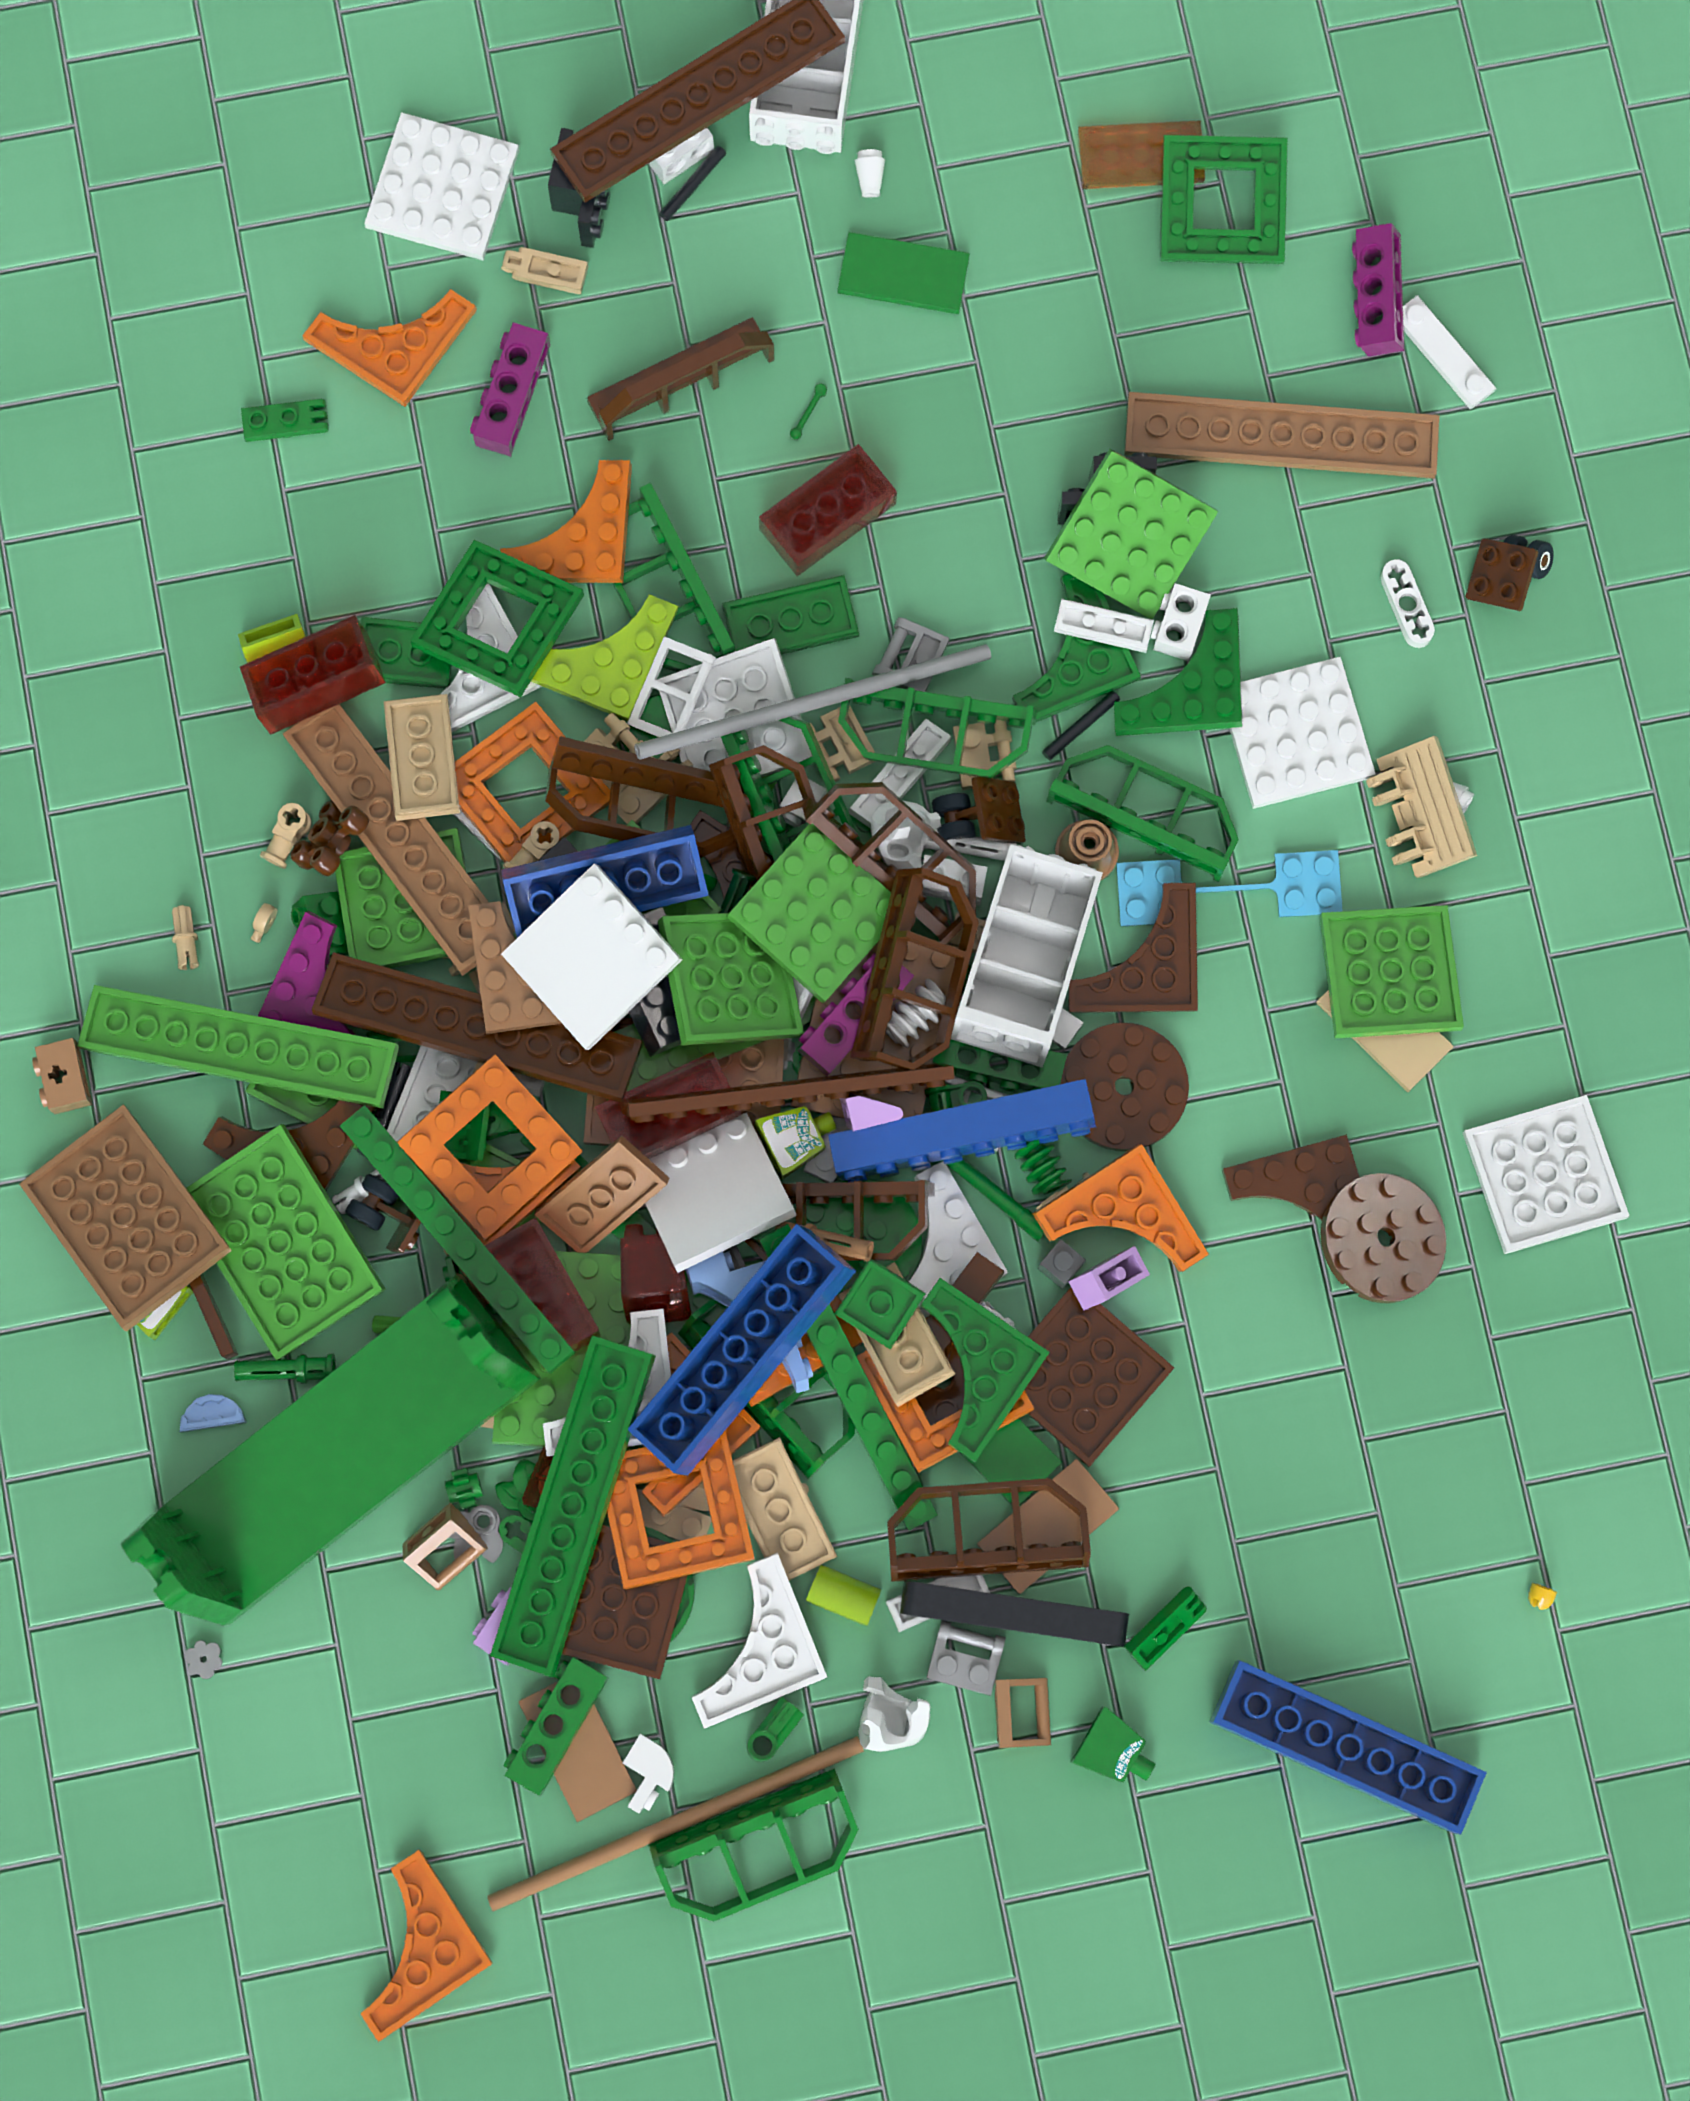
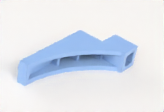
(723, 1283)

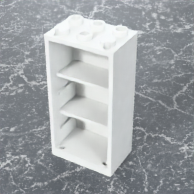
(813, 102)
(1026, 955)

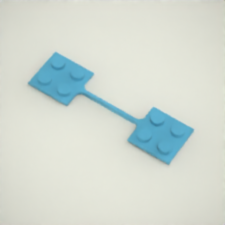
(1303, 884)

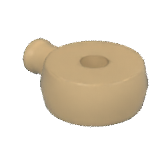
(263, 921)

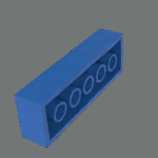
(647, 869)

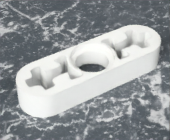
(1423, 621)

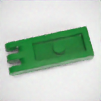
(284, 420)
(1166, 1628)

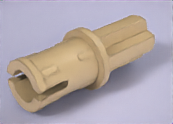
(184, 937)

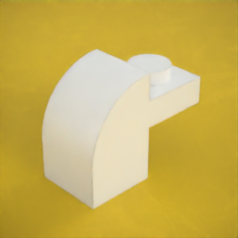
(657, 1768)

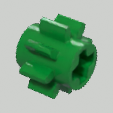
(464, 1488)

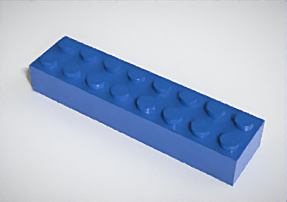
(963, 1131)
(741, 1350)
(1348, 1747)

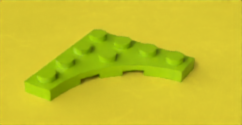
(615, 669)

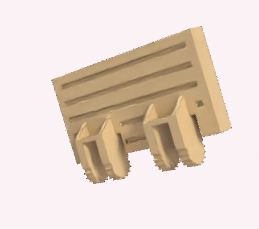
(1429, 808)

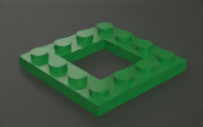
(1259, 154)
(512, 670)

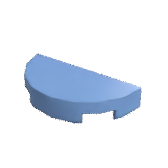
(211, 1412)

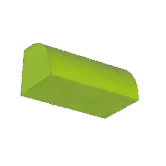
(270, 637)
(843, 1595)

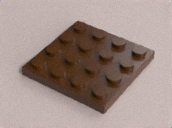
(1091, 1376)
(622, 1626)

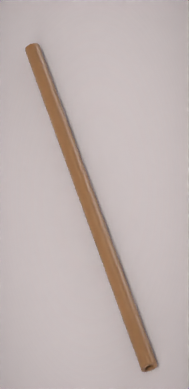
(674, 1823)

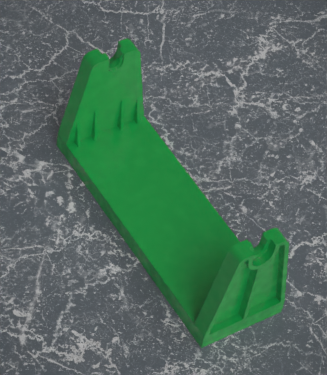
(332, 1457)

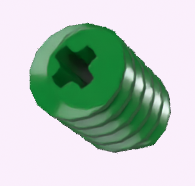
(1042, 1167)

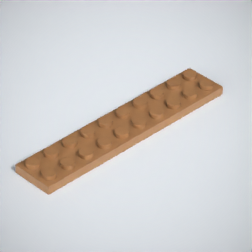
(1282, 435)
(404, 849)

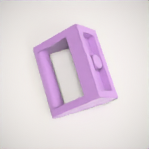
(866, 1112)

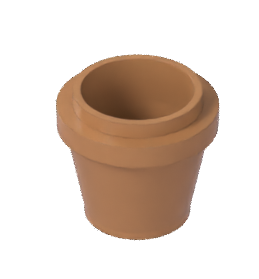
(1101, 857)

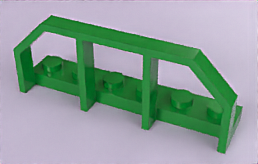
(690, 584)
(955, 708)
(761, 795)
(1150, 832)
(771, 1414)
(743, 1820)

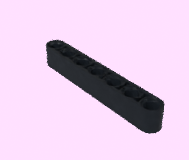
(1014, 1613)

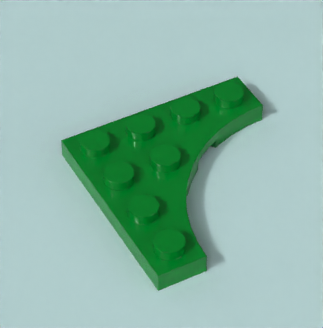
(1082, 667)
(1201, 695)
(994, 1364)

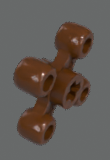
(329, 838)

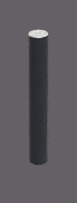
(692, 183)
(1081, 725)

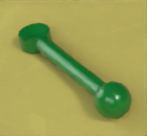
(820, 391)

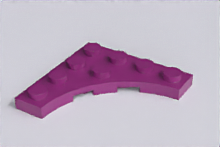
(301, 977)

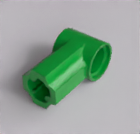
(775, 1728)

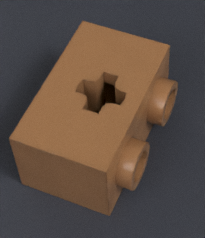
(74, 1090)

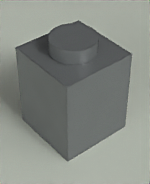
(1061, 1264)

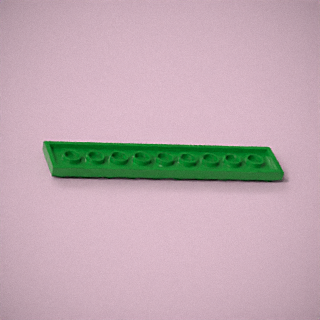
(572, 1506)

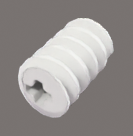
(912, 1016)

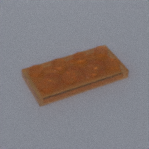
(1128, 153)

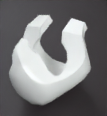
(905, 844)
(891, 1719)

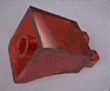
(650, 1277)

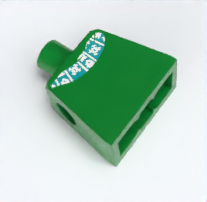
(1113, 1749)

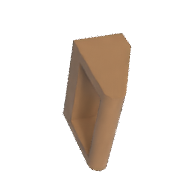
(432, 1535)
(1003, 1712)

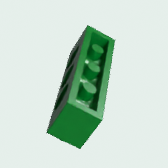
(1010, 1078)
(537, 1776)

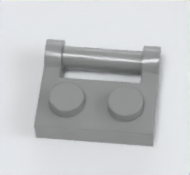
(925, 647)
(964, 1669)

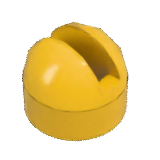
(1541, 1596)

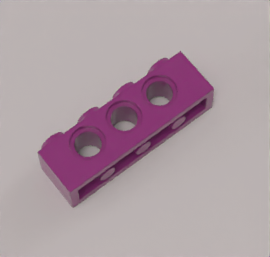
(1388, 334)
(502, 435)
(827, 1055)

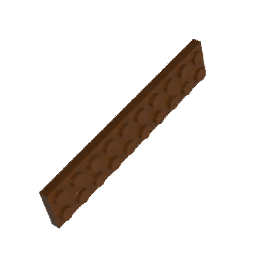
(696, 96)
(454, 1023)
(775, 1093)

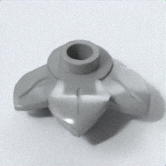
(489, 1534)

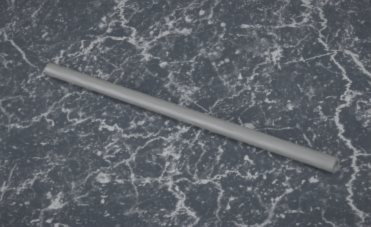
(812, 701)

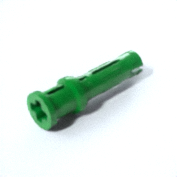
(301, 1368)

